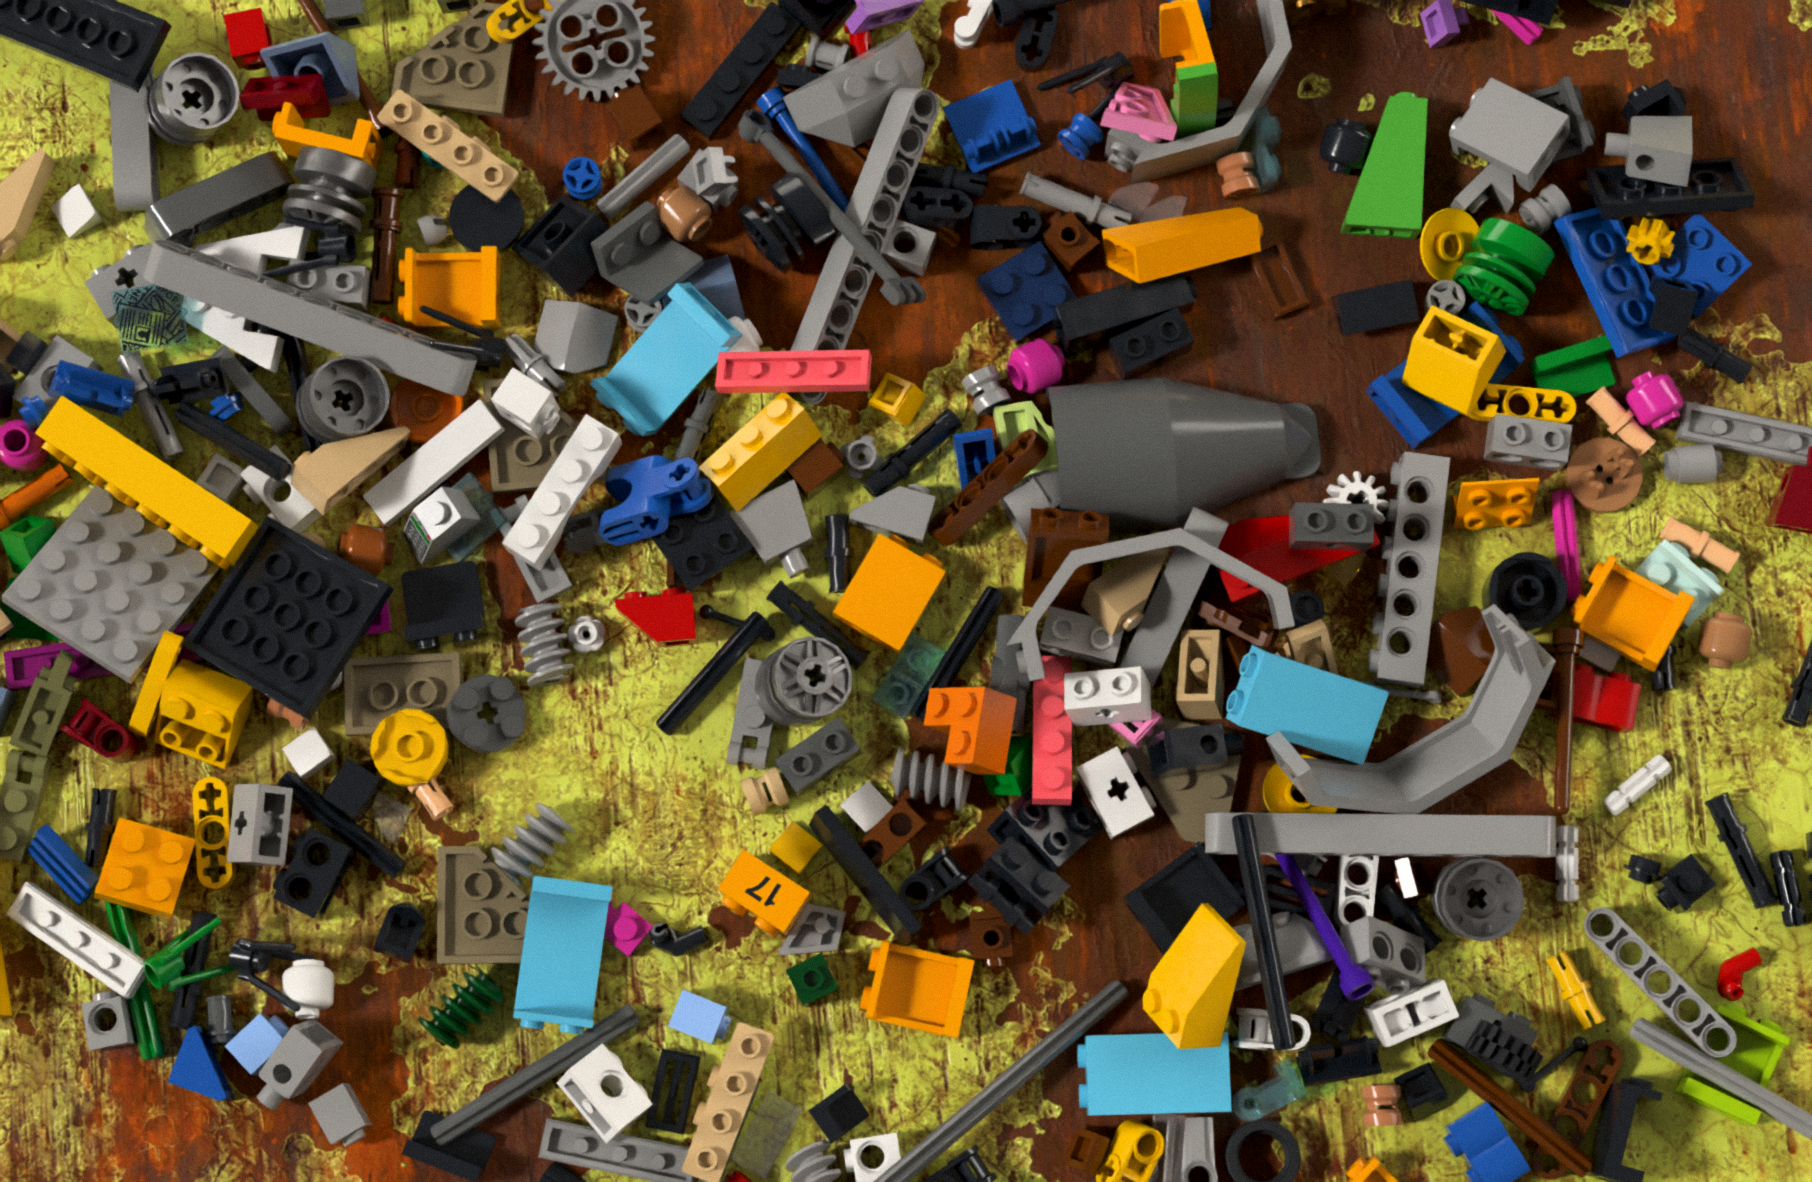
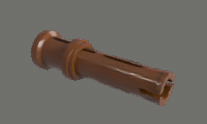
(385, 228)

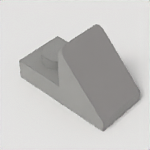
(1491, 181)

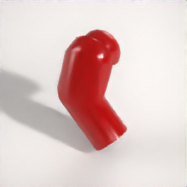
(1732, 971)

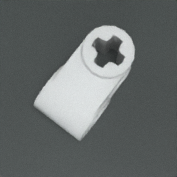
(1262, 1034)

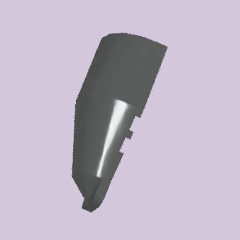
(1169, 445)

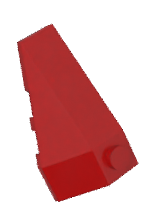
(1265, 547)

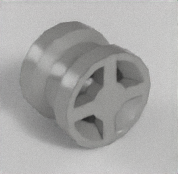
(1448, 294)
(637, 322)

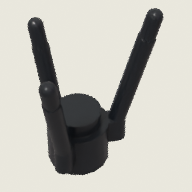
(1108, 72)
(332, 248)
(486, 348)
(255, 957)

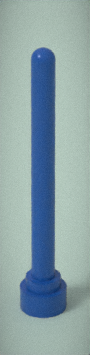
(773, 105)

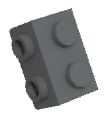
(1569, 101)

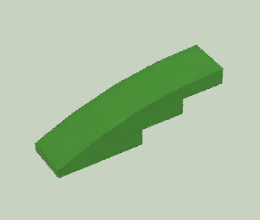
(1195, 99)

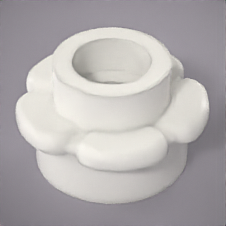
(594, 641)

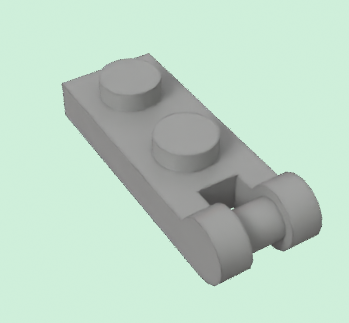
(552, 578)
(749, 722)

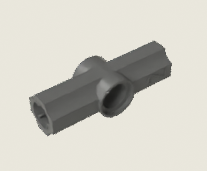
(1005, 669)

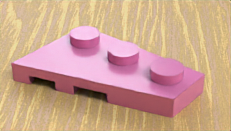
(1140, 111)

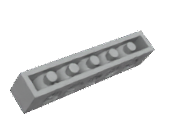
(1431, 476)

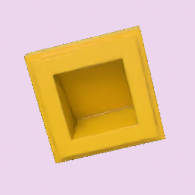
(897, 399)
(795, 848)

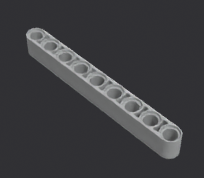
(874, 212)
(307, 316)
(1389, 834)

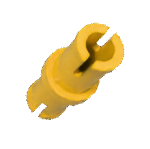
(1575, 990)

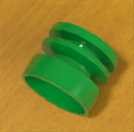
(1504, 266)

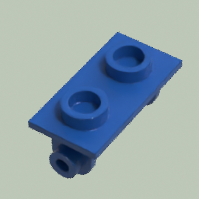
(92, 388)

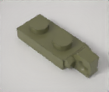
(45, 706)

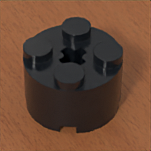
(1538, 579)

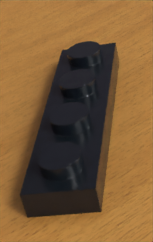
(740, 71)

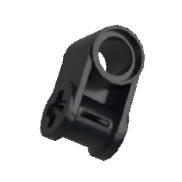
(999, 227)
(935, 879)
(958, 1170)

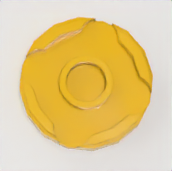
(409, 747)

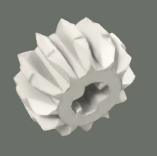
(1349, 490)

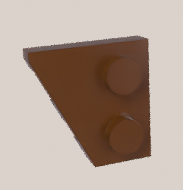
(1238, 619)

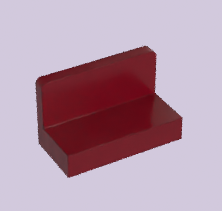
(270, 93)

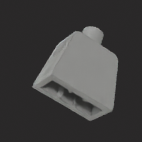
(1655, 148)
(777, 528)
(296, 1062)

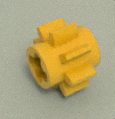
(1650, 241)

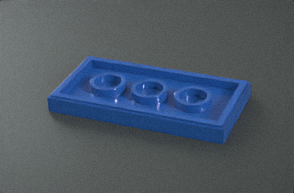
(1612, 280)

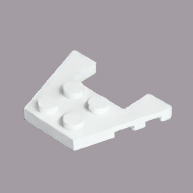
(252, 254)

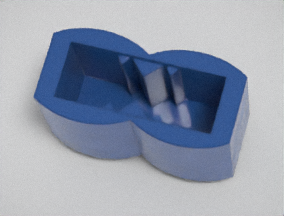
(1485, 1146)

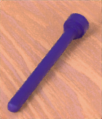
(1354, 980)

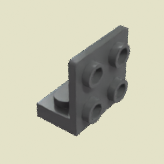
(641, 257)

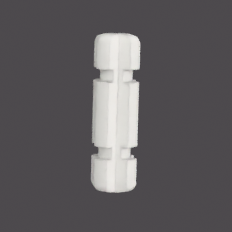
(1637, 785)
(1567, 864)

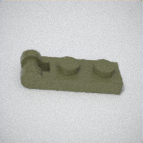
(21, 803)

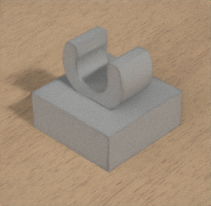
(711, 172)

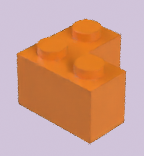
(977, 726)

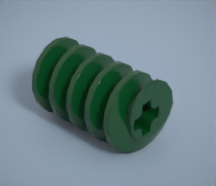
(463, 1009)

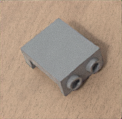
(1511, 131)

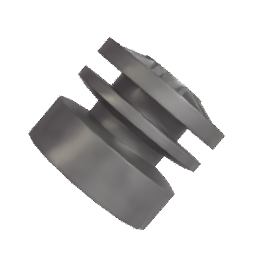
(203, 84)
(329, 188)
(345, 379)
(786, 692)
(1499, 898)

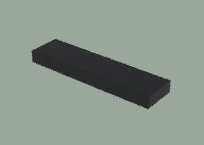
(865, 875)

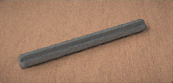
(534, 1076)

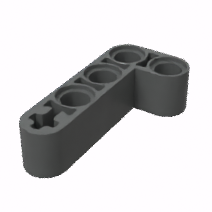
(218, 199)

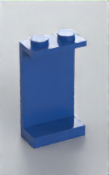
(1421, 417)

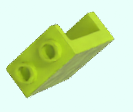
(1754, 1057)

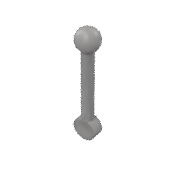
(1430, 696)

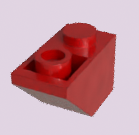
(664, 619)

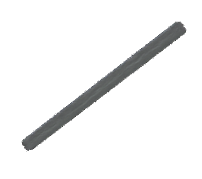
(1006, 1084)

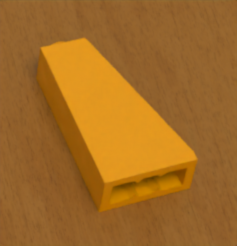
(1181, 243)

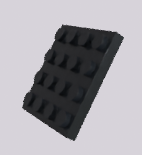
(288, 617)

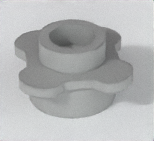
(863, 446)

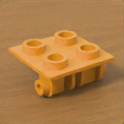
(1494, 503)

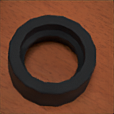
(1262, 1126)

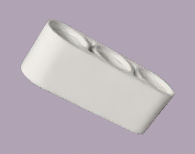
(1348, 892)

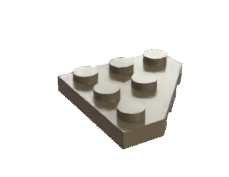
(461, 67)
(518, 458)
(1190, 795)
(477, 910)

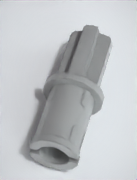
(532, 364)

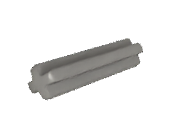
(643, 176)

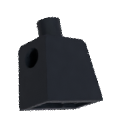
(1179, 750)

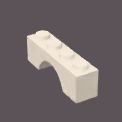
(572, 473)

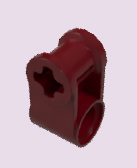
(95, 730)

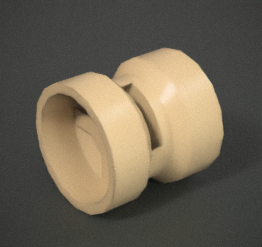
(757, 796)

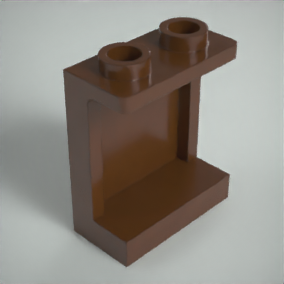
(1049, 542)

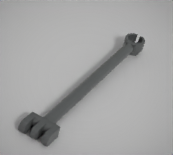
(906, 290)

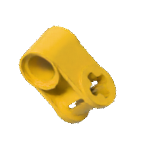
(1128, 1159)

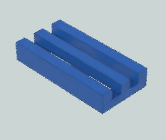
(63, 864)

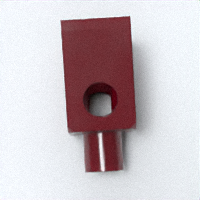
(1794, 499)

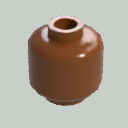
(366, 548)

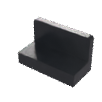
(462, 1157)

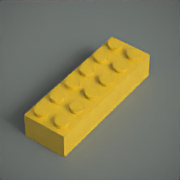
(145, 480)

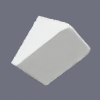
(76, 212)
(308, 753)
(866, 807)

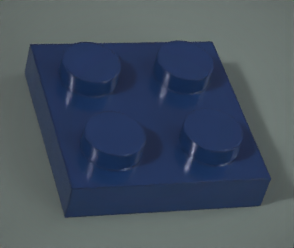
(1025, 291)

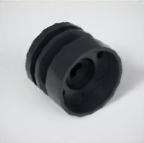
(788, 221)

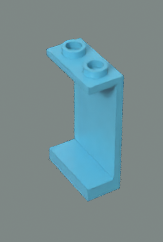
(667, 361)
(1306, 705)
(561, 954)
(1152, 1076)

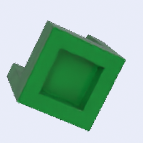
(26, 539)
(1017, 771)

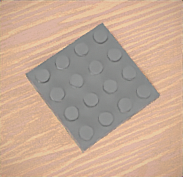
(111, 584)

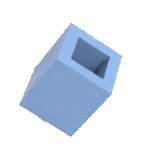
(700, 1018)
(257, 1042)

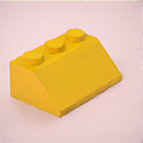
(760, 451)

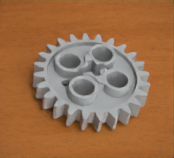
(604, 73)

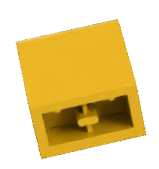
(1451, 360)
(202, 713)

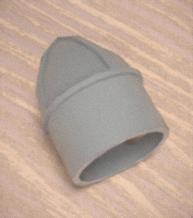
(1036, 491)

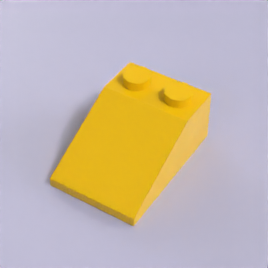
(1196, 981)

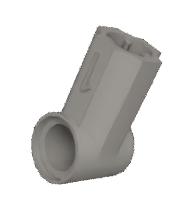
(1199, 1147)

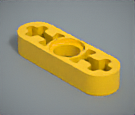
(517, 28)
(1548, 397)
(150, 695)
(200, 805)

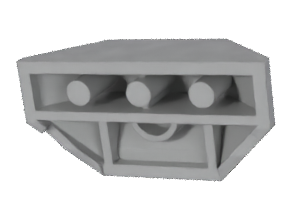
(853, 97)
(1297, 945)

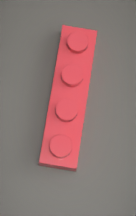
(793, 371)
(1051, 735)

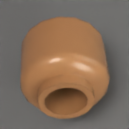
(684, 214)
(1724, 640)

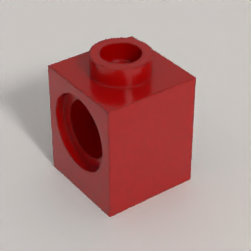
(247, 35)

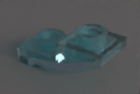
(1265, 140)
(909, 675)

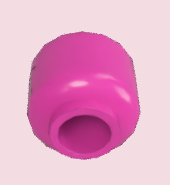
(1035, 366)
(1654, 400)
(21, 447)

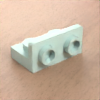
(1672, 570)

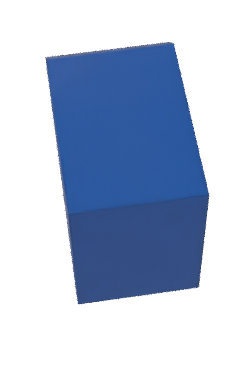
(973, 453)
(199, 1067)

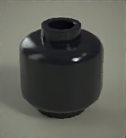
(1345, 145)

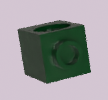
(812, 980)

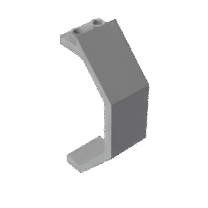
(1156, 160)
(1030, 658)
(1446, 757)

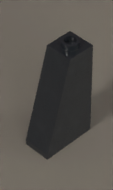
(1107, 313)

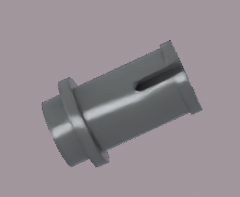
(220, 1020)

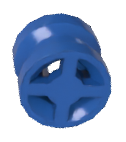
(1080, 136)
(582, 170)

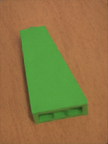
(1392, 180)

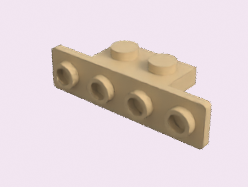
(448, 146)
(728, 1102)

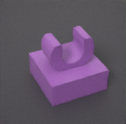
(1442, 22)

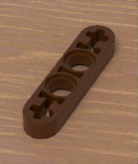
(988, 487)
(1569, 1105)

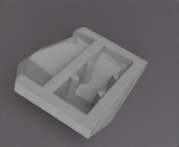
(575, 336)

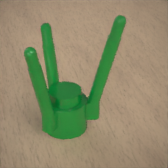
(166, 965)

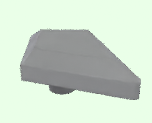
(815, 931)

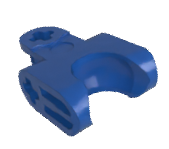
(650, 495)

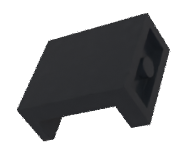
(1175, 893)
(1615, 1127)

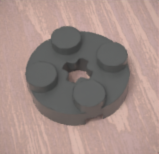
(475, 732)

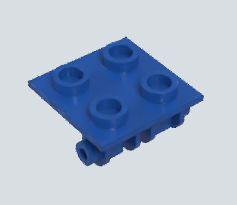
(992, 126)
(1703, 260)

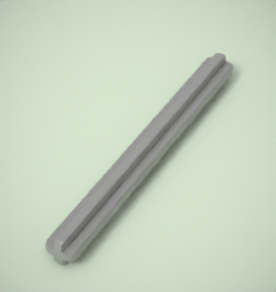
(1722, 1076)

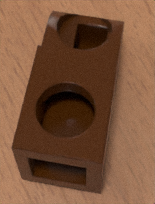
(893, 833)

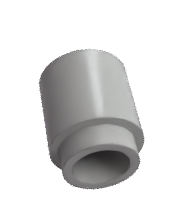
(1692, 464)

